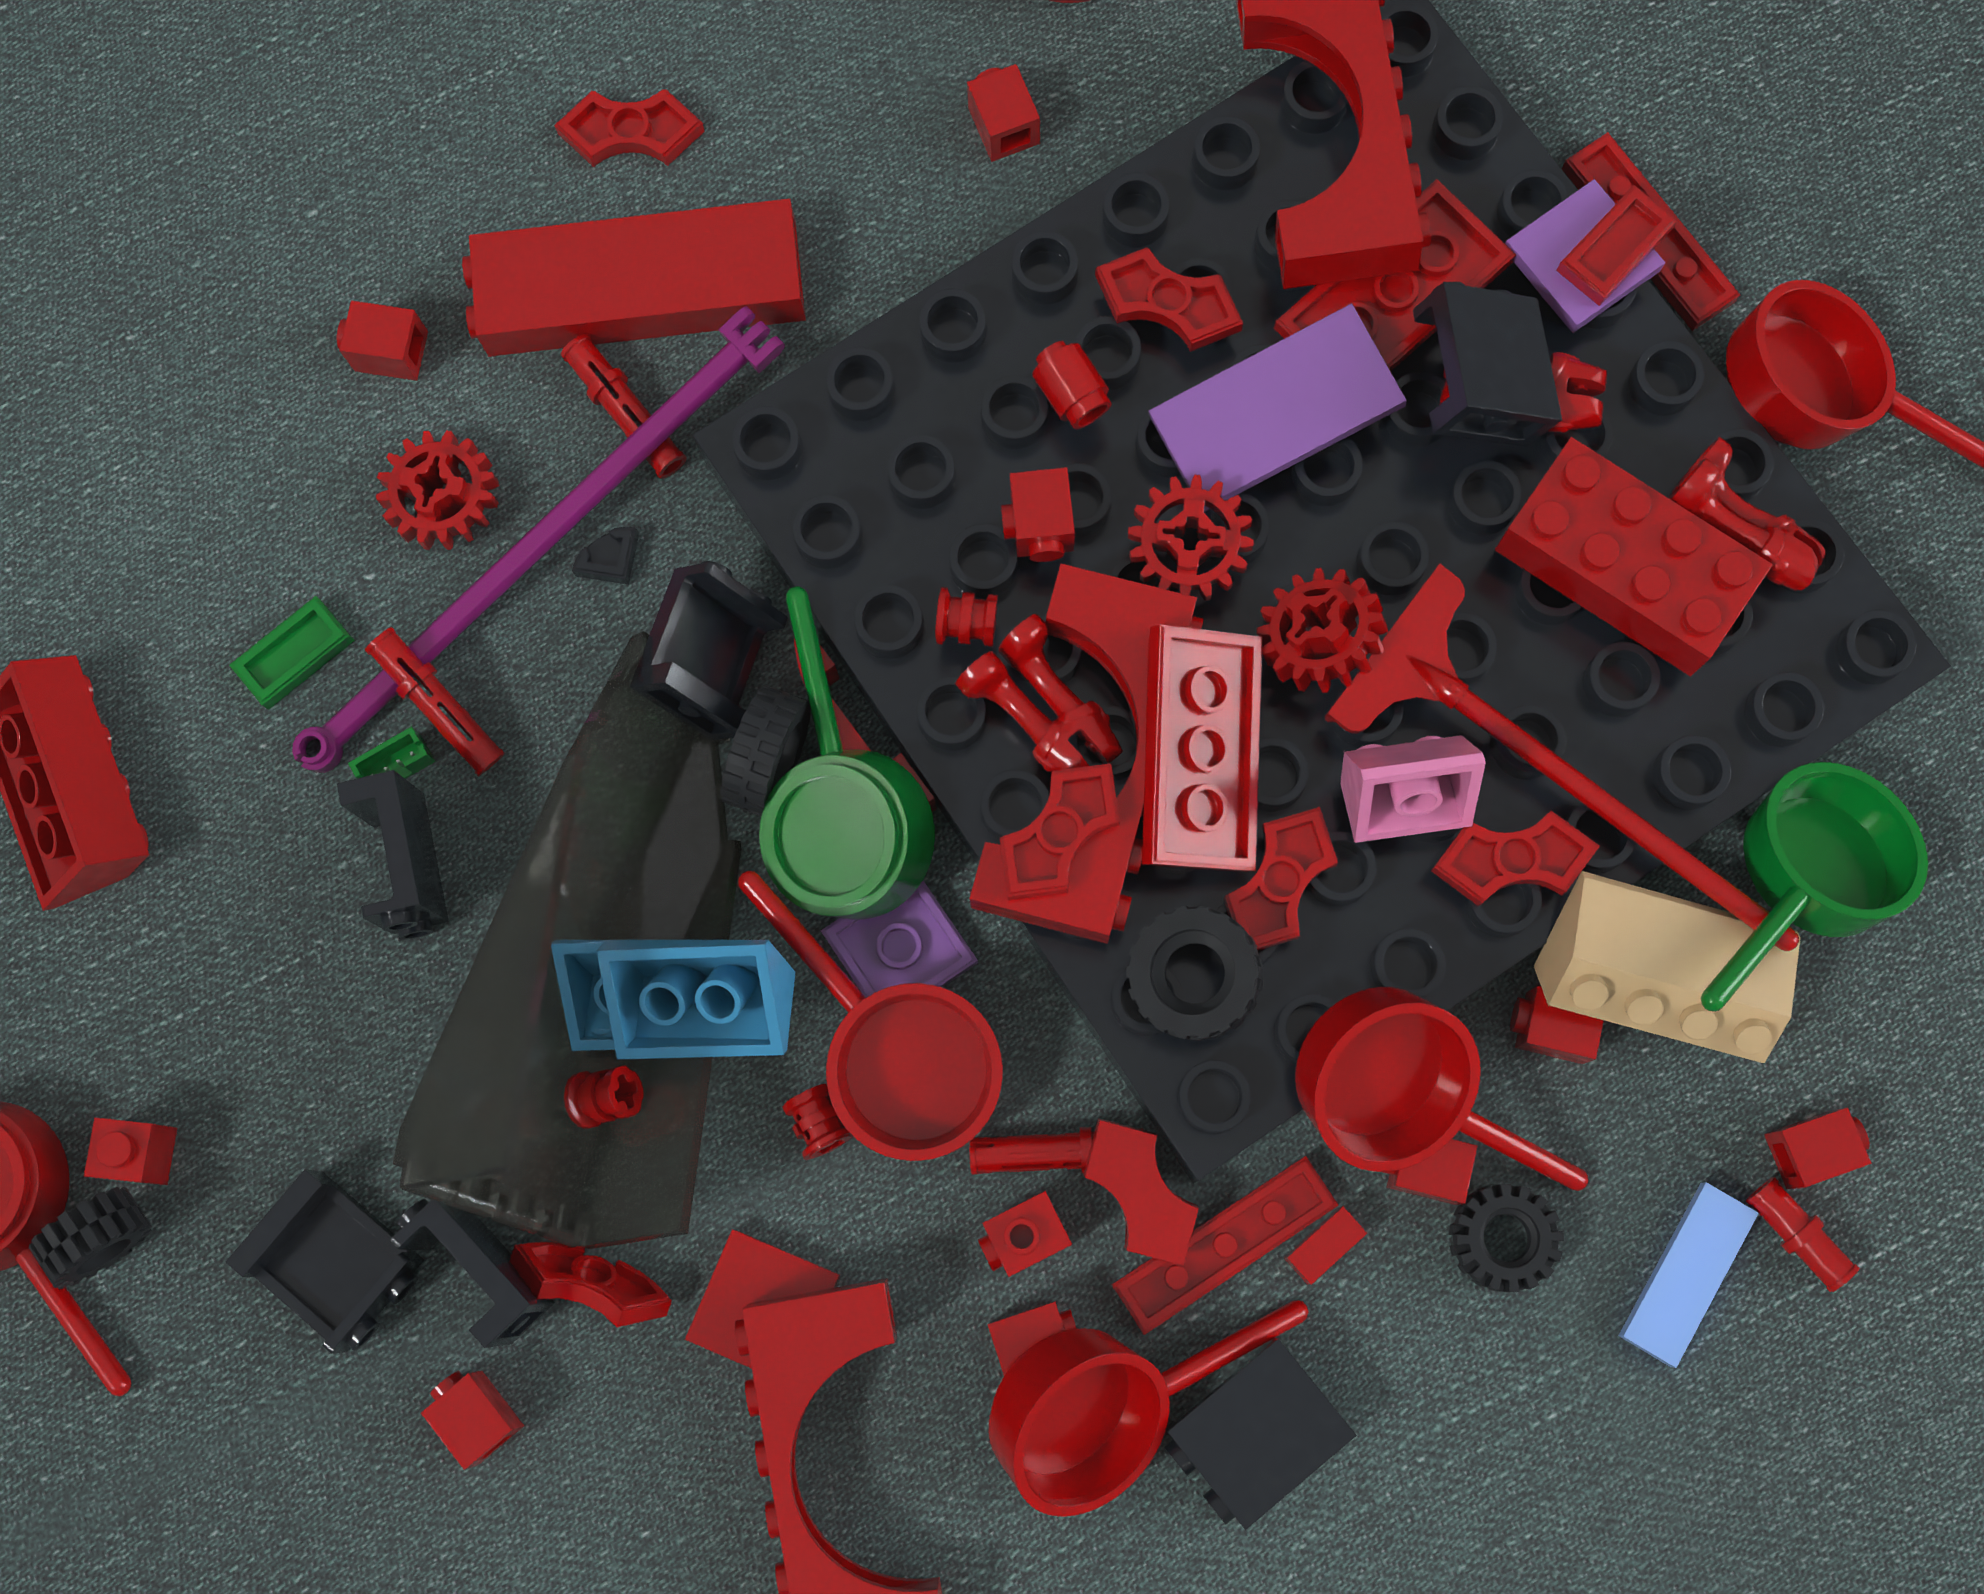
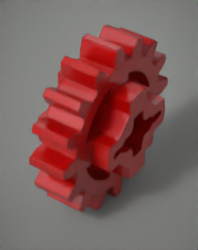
(425, 471)
(1217, 539)
(1321, 630)

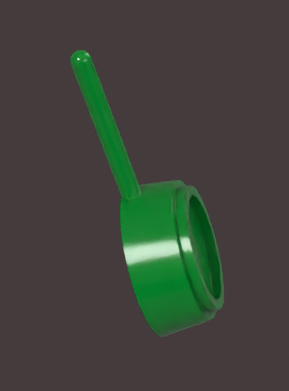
(848, 826)
(1829, 858)

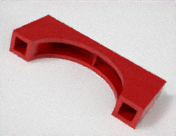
(1370, 214)

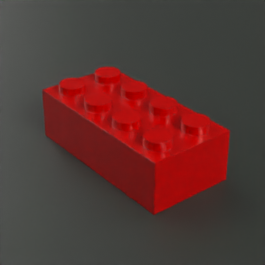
(1633, 557)

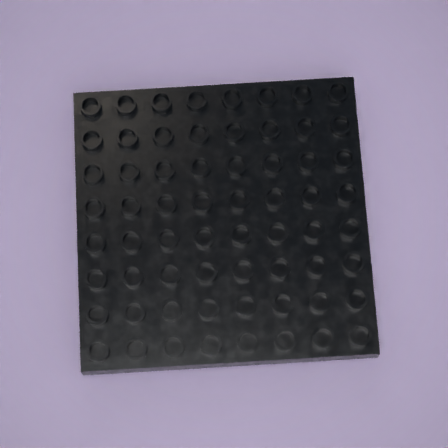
(898, 447)

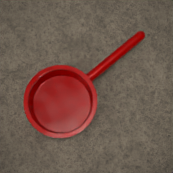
(1822, 370)
(909, 1064)
(1398, 1081)
(31, 1196)
(1090, 1413)

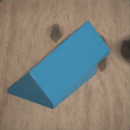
(675, 997)

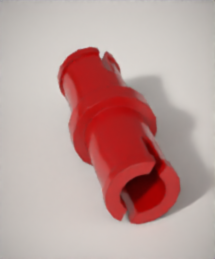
(1802, 1234)

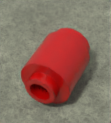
(1071, 384)

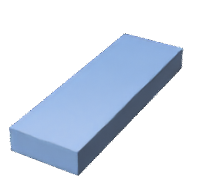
(1688, 1274)

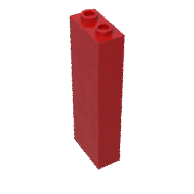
(633, 277)

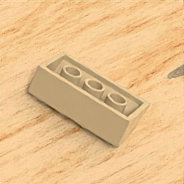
(1650, 957)

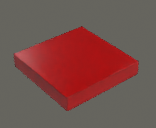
(749, 1274)

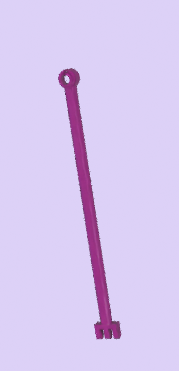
(548, 531)

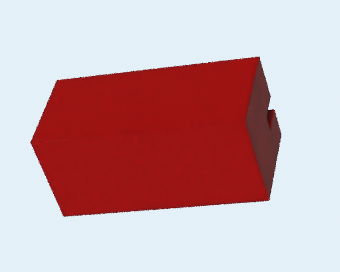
(1325, 1245)

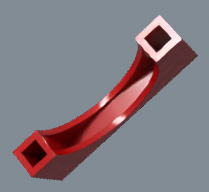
(1112, 624)
(792, 1352)

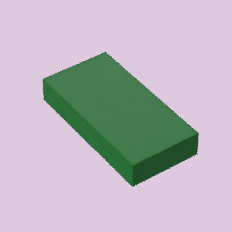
(291, 652)

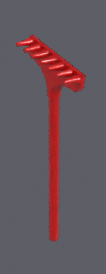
(1419, 666)

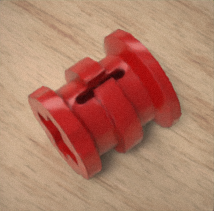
(966, 618)
(603, 1096)
(816, 1122)

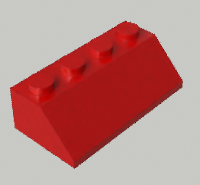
(64, 782)

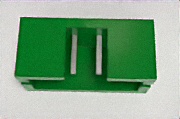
(402, 753)

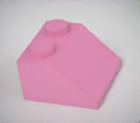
(1411, 787)

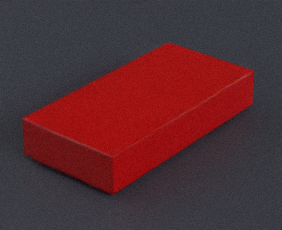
(1616, 245)

